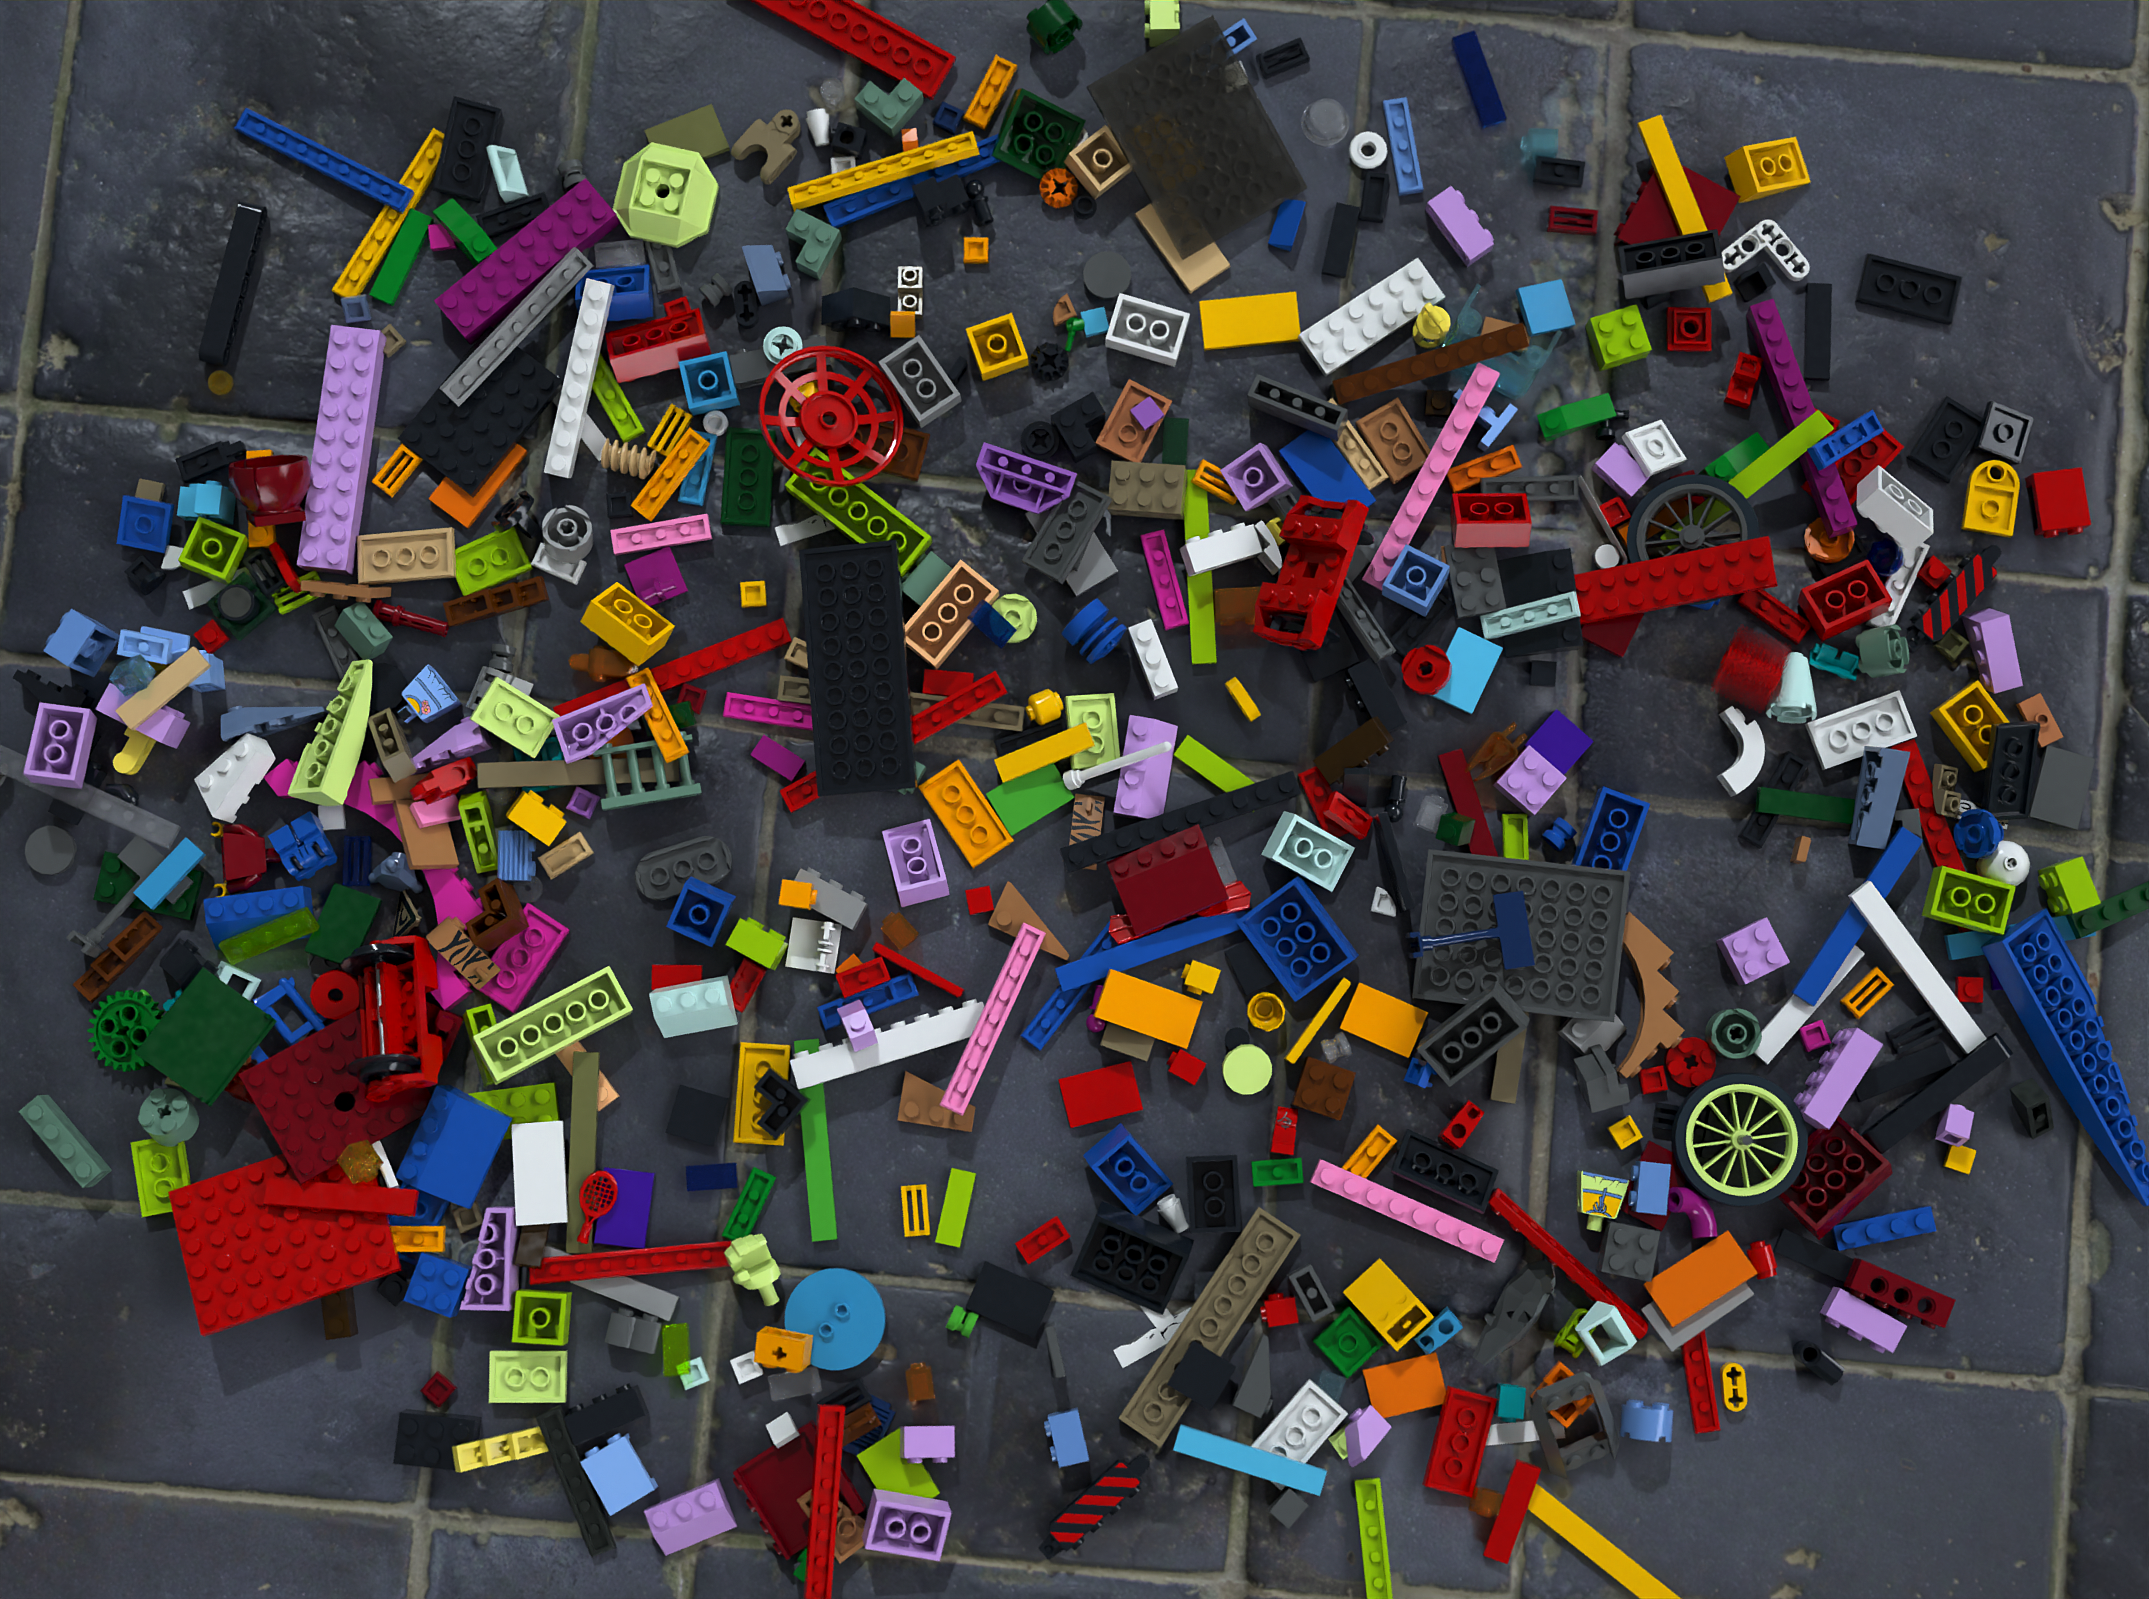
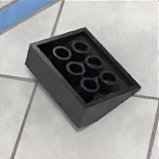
(1534, 579)
(1132, 1257)

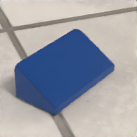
(1286, 224)

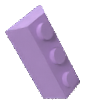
(690, 1517)

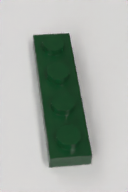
(2110, 911)

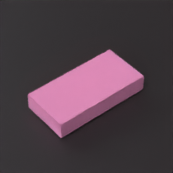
(437, 812)

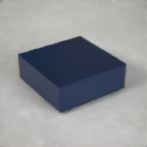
(948, 118)

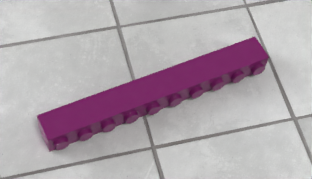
(1796, 408)

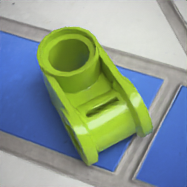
(1569, 1332)

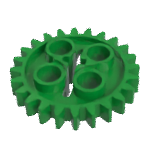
(125, 1029)

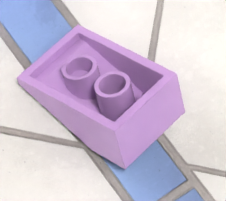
(915, 863)

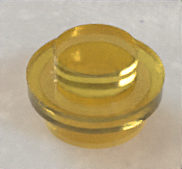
(220, 382)

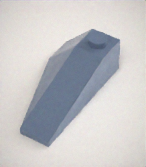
(265, 720)

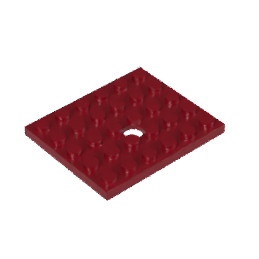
(299, 1094)

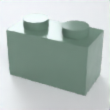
(924, 579)
(363, 631)

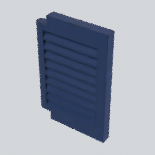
(885, 1416)

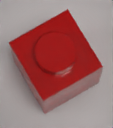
(1185, 1066)

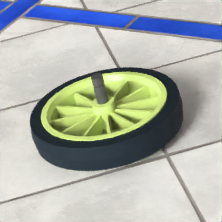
(1739, 1139)

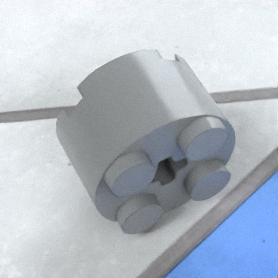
(567, 534)

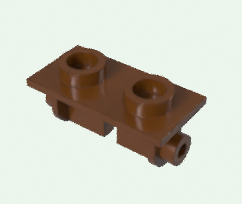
(859, 1423)

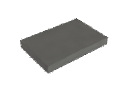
(2061, 787)

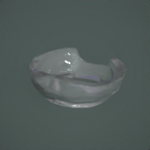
(503, 798)

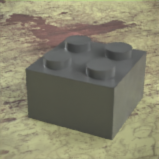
(1628, 1251)

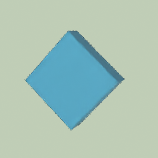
(1095, 321)

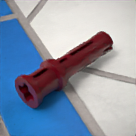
(399, 616)

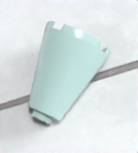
(1794, 692)

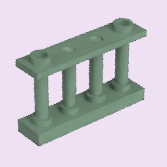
(638, 795)

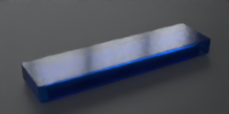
(1478, 79)

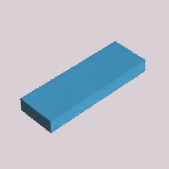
(695, 483)
(169, 873)

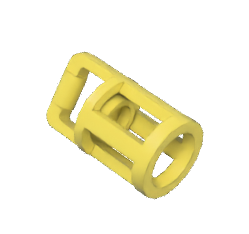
(1431, 324)

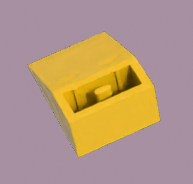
(1388, 1304)

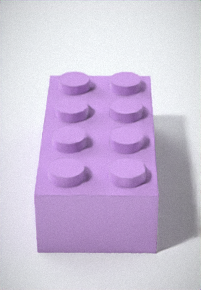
(1836, 1077)

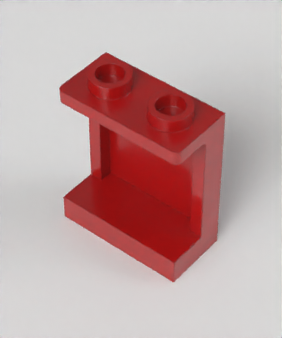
(2059, 502)

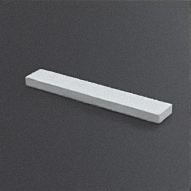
(1796, 1012)

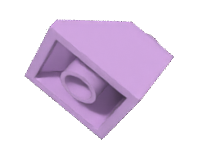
(1256, 477)

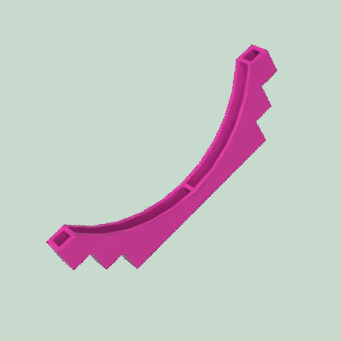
(449, 891)

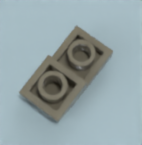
(910, 290)
(1943, 786)

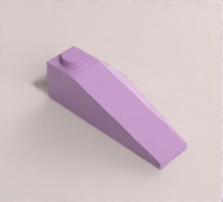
(594, 725)
(457, 743)

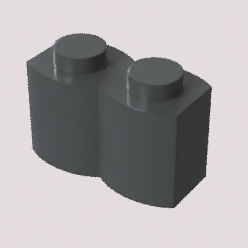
(634, 1331)

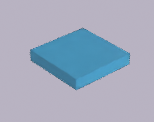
(1545, 307)

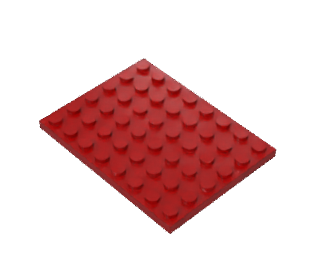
(266, 1258)

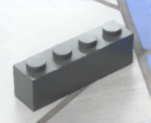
(753, 367)
(1297, 407)

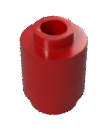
(1762, 1259)

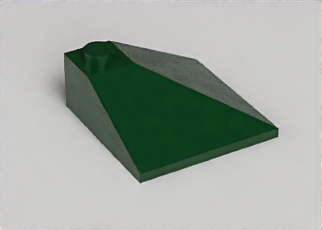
(1036, 134)

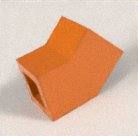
(909, 139)

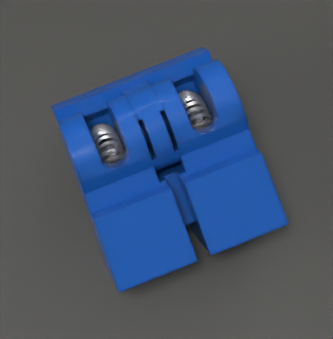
(304, 848)

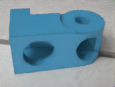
(1438, 1331)

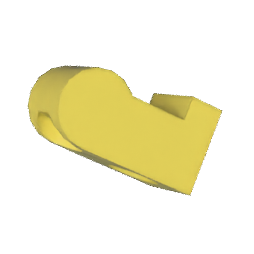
(134, 752)

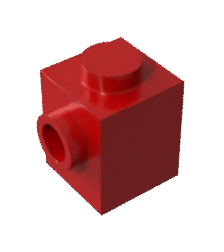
(1279, 1310)

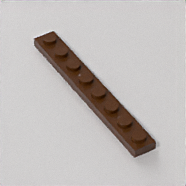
(1431, 363)

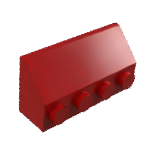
(656, 346)

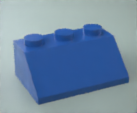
(631, 293)

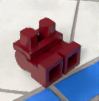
(443, 1024)

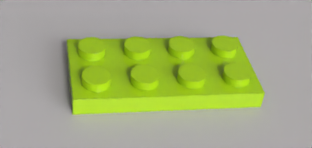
(524, 1103)

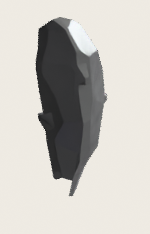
(1526, 1297)

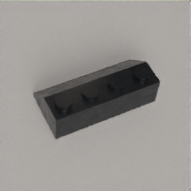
(1672, 264)

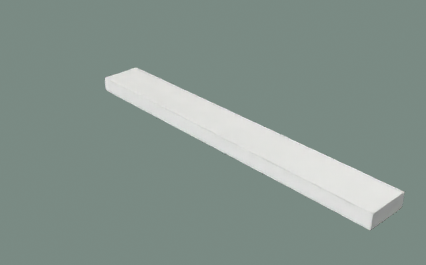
(1917, 967)

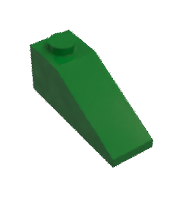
(465, 232)
(1576, 416)
(1736, 459)

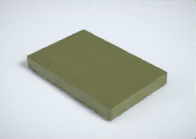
(693, 131)

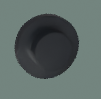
(1084, 206)

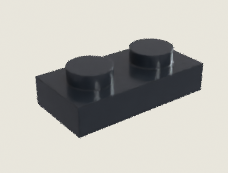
(1559, 171)

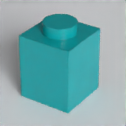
(1510, 1402)

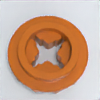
(1047, 187)

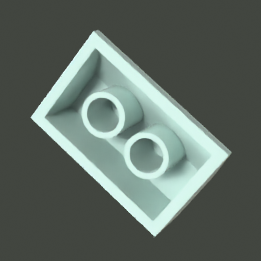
(693, 1006)

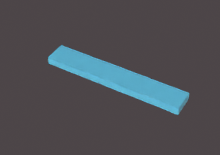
(1250, 1460)

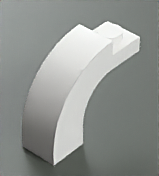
(1750, 752)

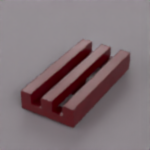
(1573, 221)

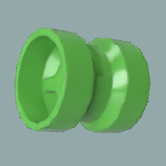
(956, 1319)

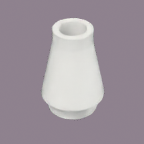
(819, 126)
(1172, 1212)

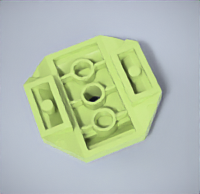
(681, 214)

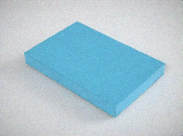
(1471, 667)

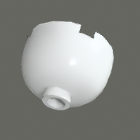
(2006, 864)

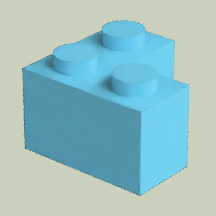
(207, 501)

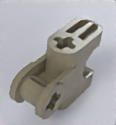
(773, 140)

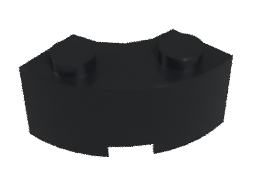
(185, 962)

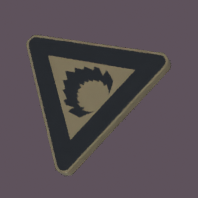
(406, 916)

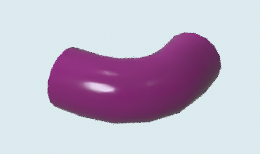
(1697, 1209)

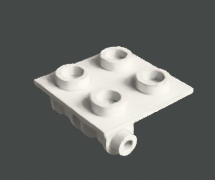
(813, 945)

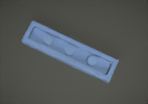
(1402, 146)

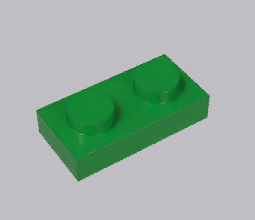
(1277, 1172)

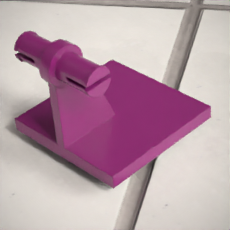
(656, 577)

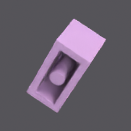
(1620, 471)
(927, 1442)

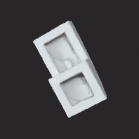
(1271, 555)

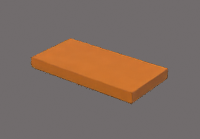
(467, 508)
(1700, 1279)

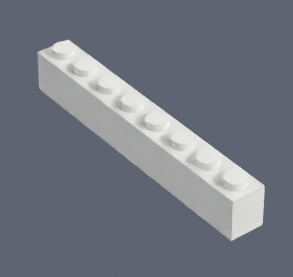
(579, 378)
(892, 1045)

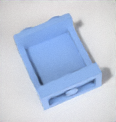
(153, 644)
(617, 1473)

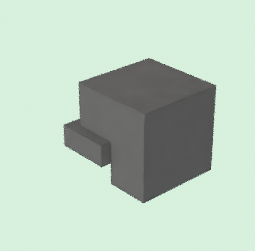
(1599, 1081)

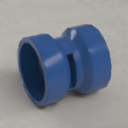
(1559, 834)

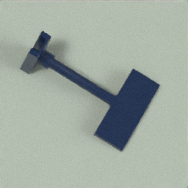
(1511, 930)

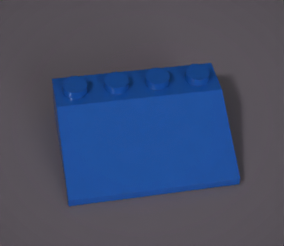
(1297, 938)
(453, 1146)

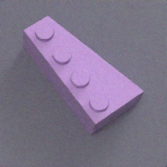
(494, 1271)

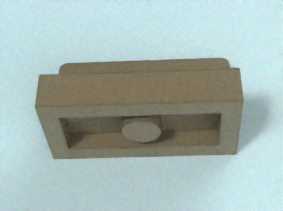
(1127, 1041)

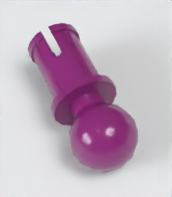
(1093, 1023)

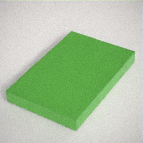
(1029, 798)

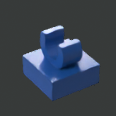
(1419, 1073)

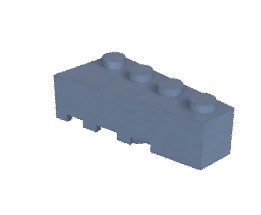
(1877, 796)

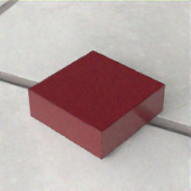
(695, 695)
(438, 1389)

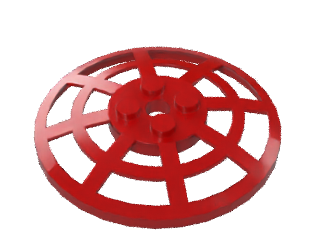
(838, 407)

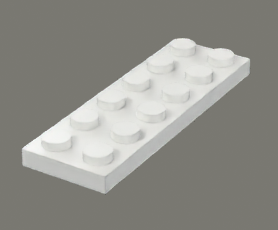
(1370, 317)

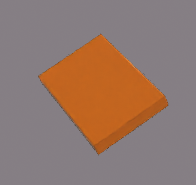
(1405, 1385)

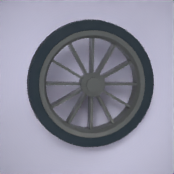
(1691, 536)

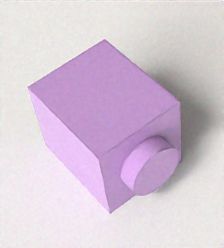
(1954, 1125)

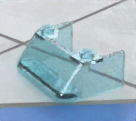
(1515, 372)

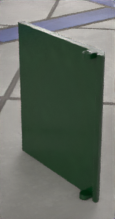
(205, 1037)

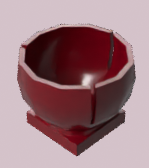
(271, 488)

